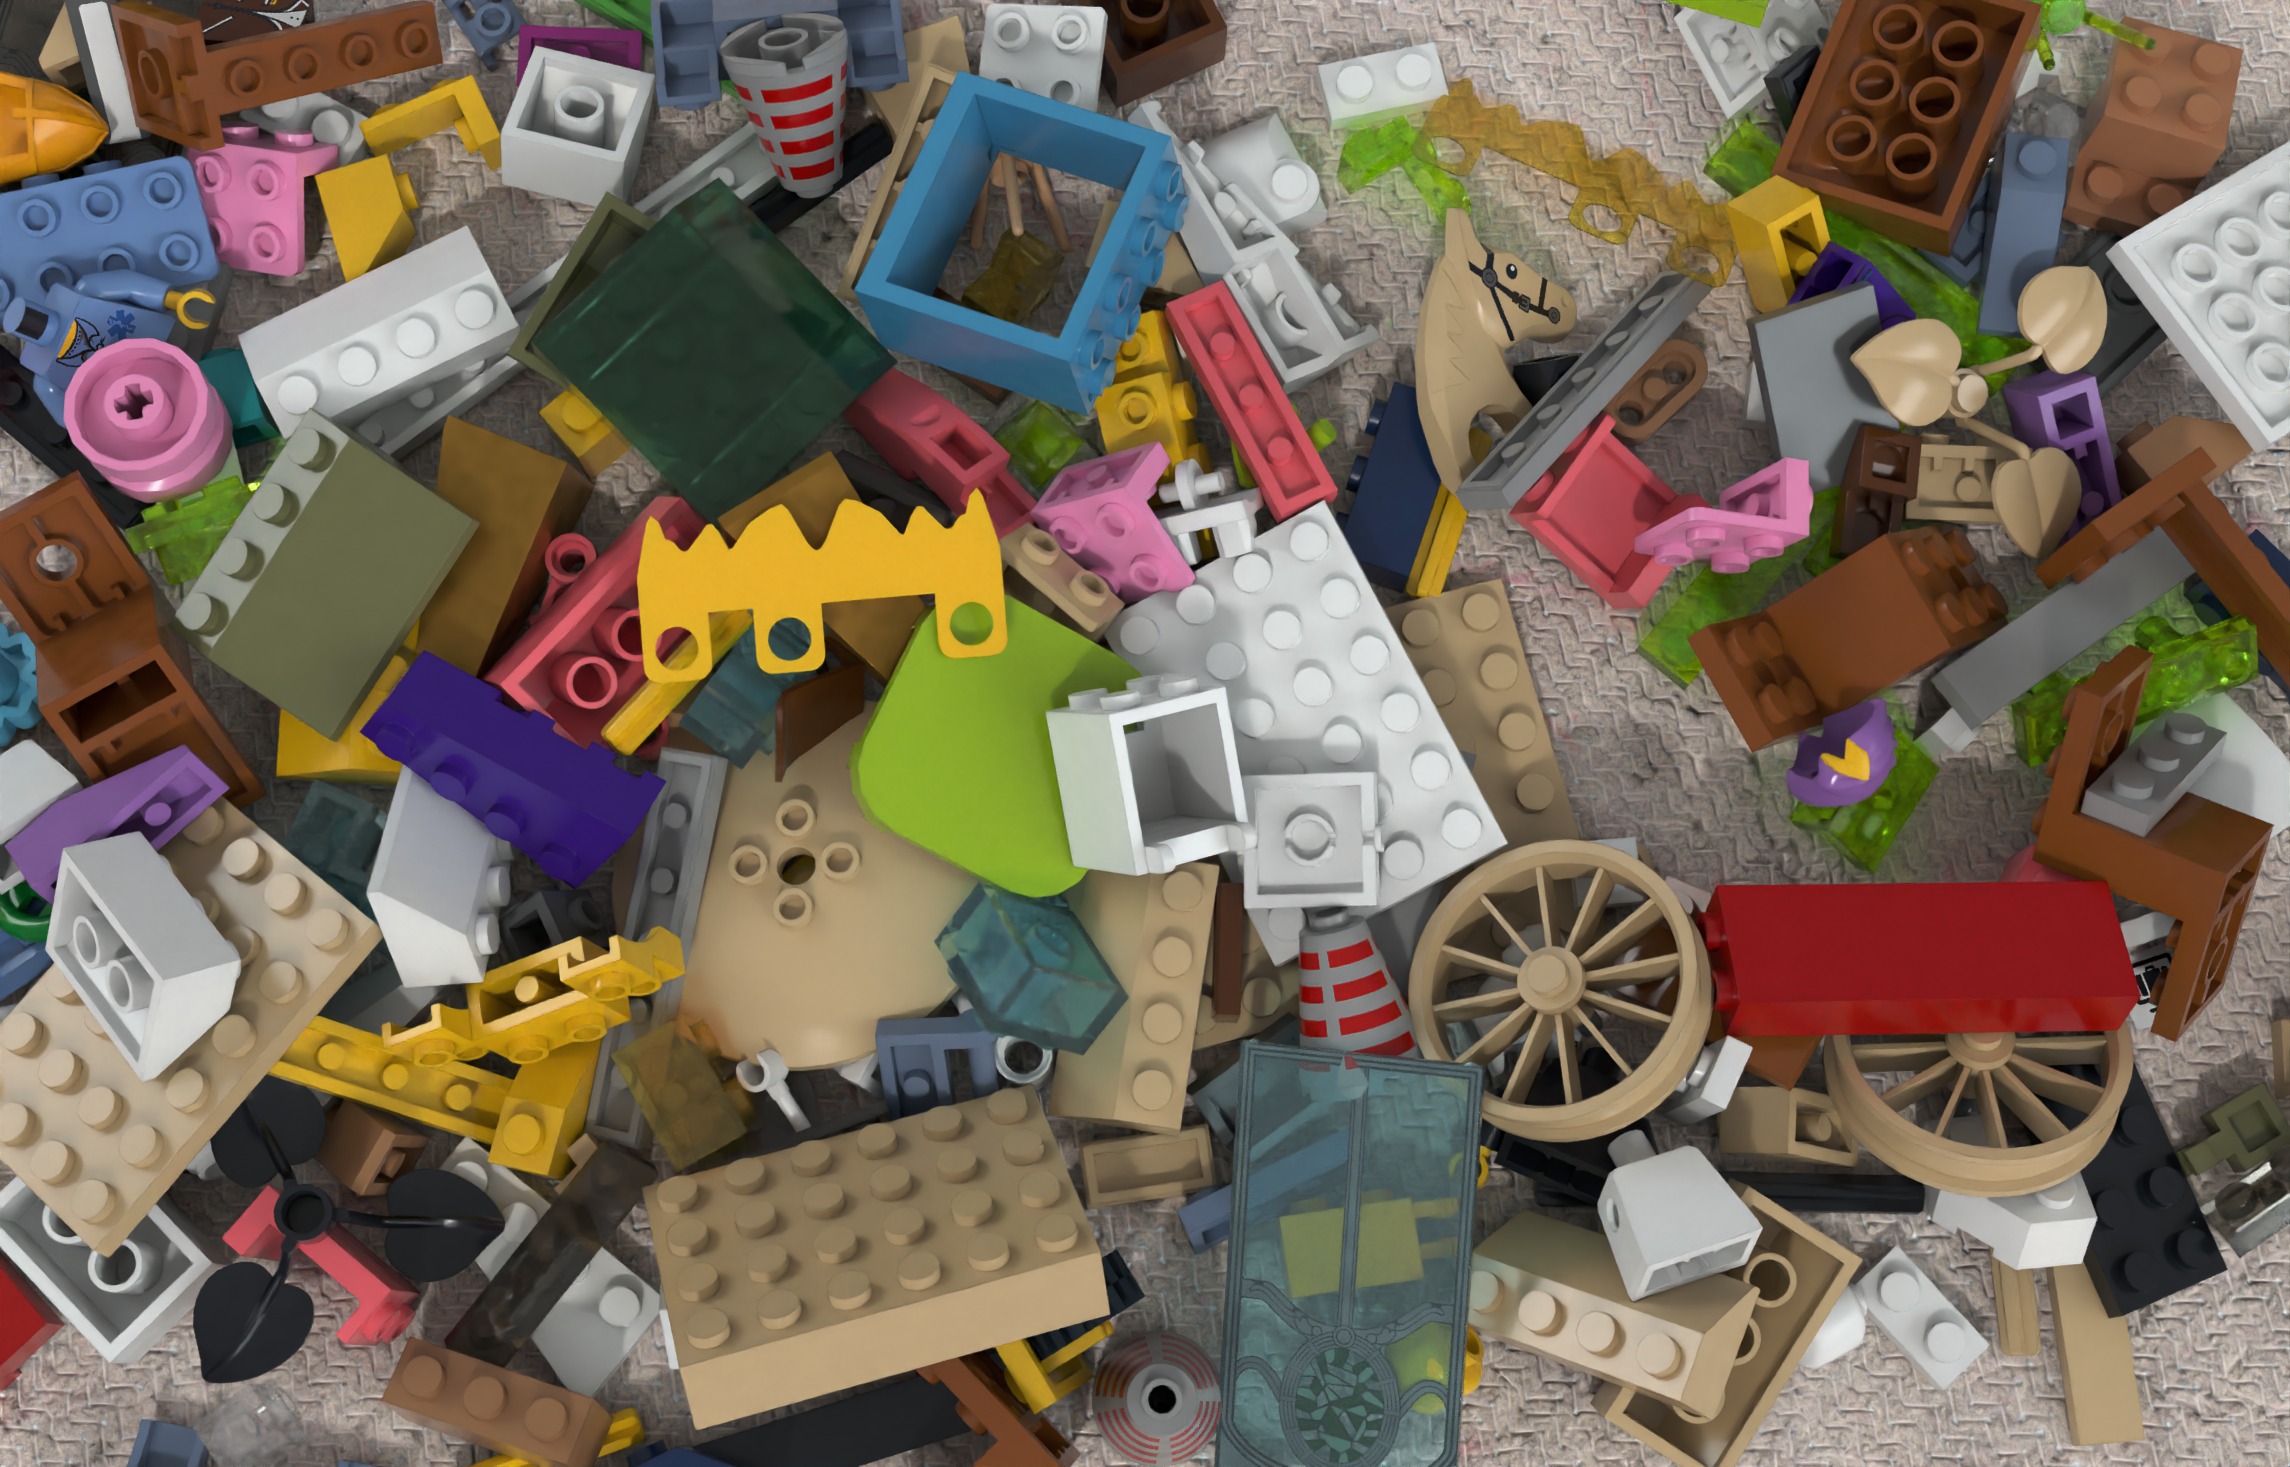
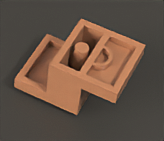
(2151, 129)

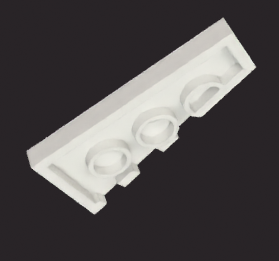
(601, 1311)

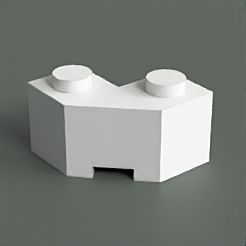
(2024, 1229)

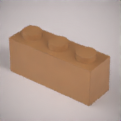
(496, 1407)

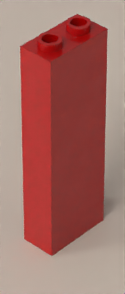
(1917, 958)

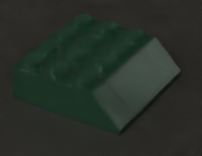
(713, 353)

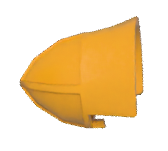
(44, 128)

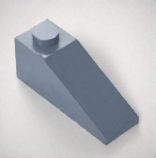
(2020, 225)

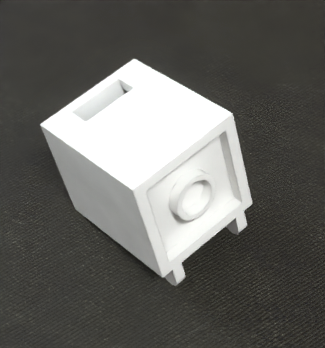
(1152, 792)

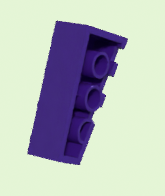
(511, 769)

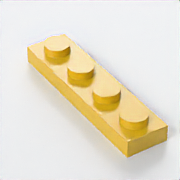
(359, 1069)

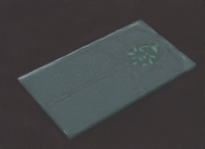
(1348, 1259)

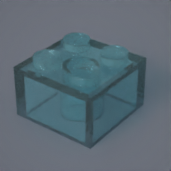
(1030, 970)

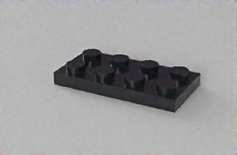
(2148, 1221)

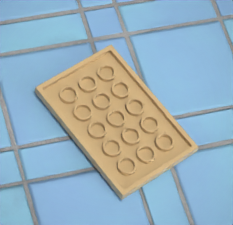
(74, 1108)

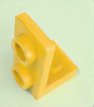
(445, 105)

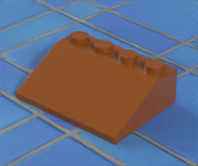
(1909, 112)

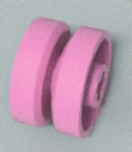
(148, 420)

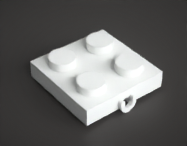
(1313, 840)

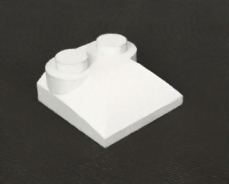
(1269, 172)

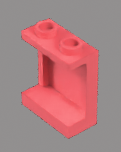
(1593, 509)
(382, 1293)

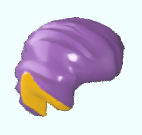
(1847, 760)

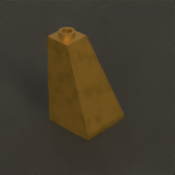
(522, 507)
(868, 628)

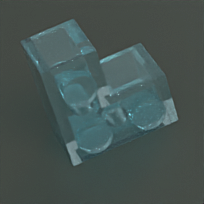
(338, 841)

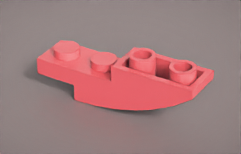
(943, 446)

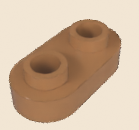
(1653, 396)

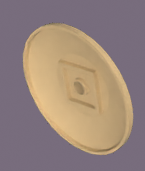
(819, 958)

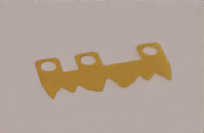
(1619, 182)

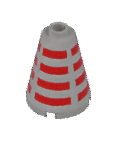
(794, 95)
(1349, 991)
(1123, 1391)

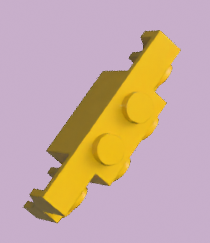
(1154, 404)
(542, 1002)

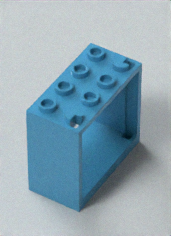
(934, 206)

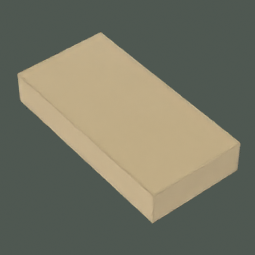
(1146, 1167)

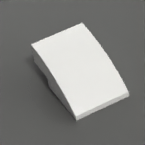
(2250, 771)

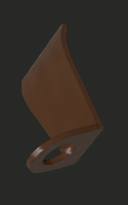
(818, 706)

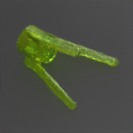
(2066, 15)

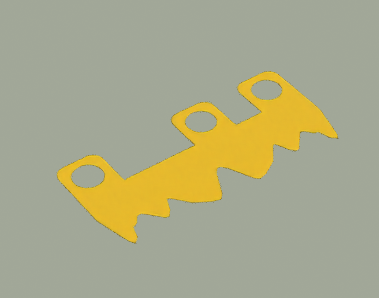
(787, 578)

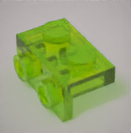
(191, 534)
(1870, 826)

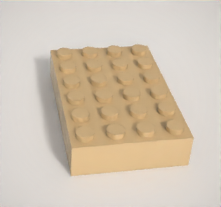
(871, 1254)

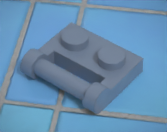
(918, 1064)

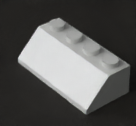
(381, 335)

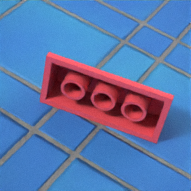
(587, 647)

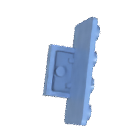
(105, 221)

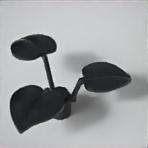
(252, 1319)

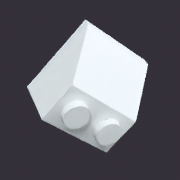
(576, 127)

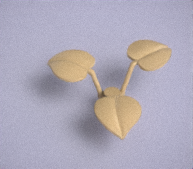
(1919, 382)

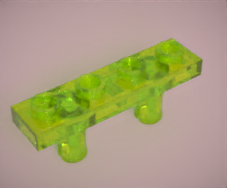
(2180, 675)

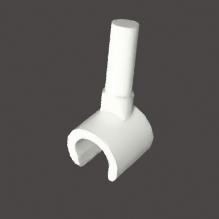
(772, 1079)

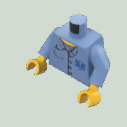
(90, 317)

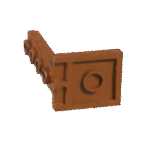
(184, 86)
(2206, 538)

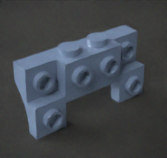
(691, 33)

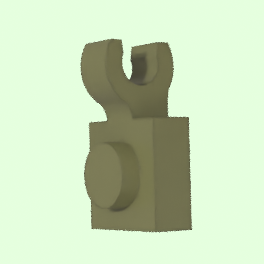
(2240, 1130)

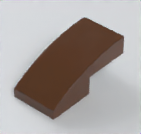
(1874, 487)

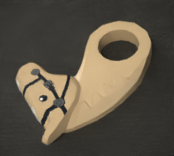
(1470, 313)

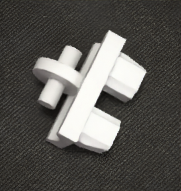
(1227, 514)

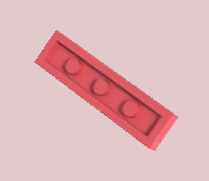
(1250, 401)

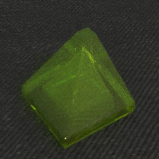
(1038, 441)

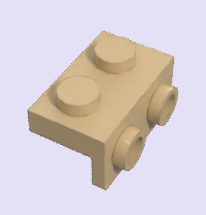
(1055, 584)

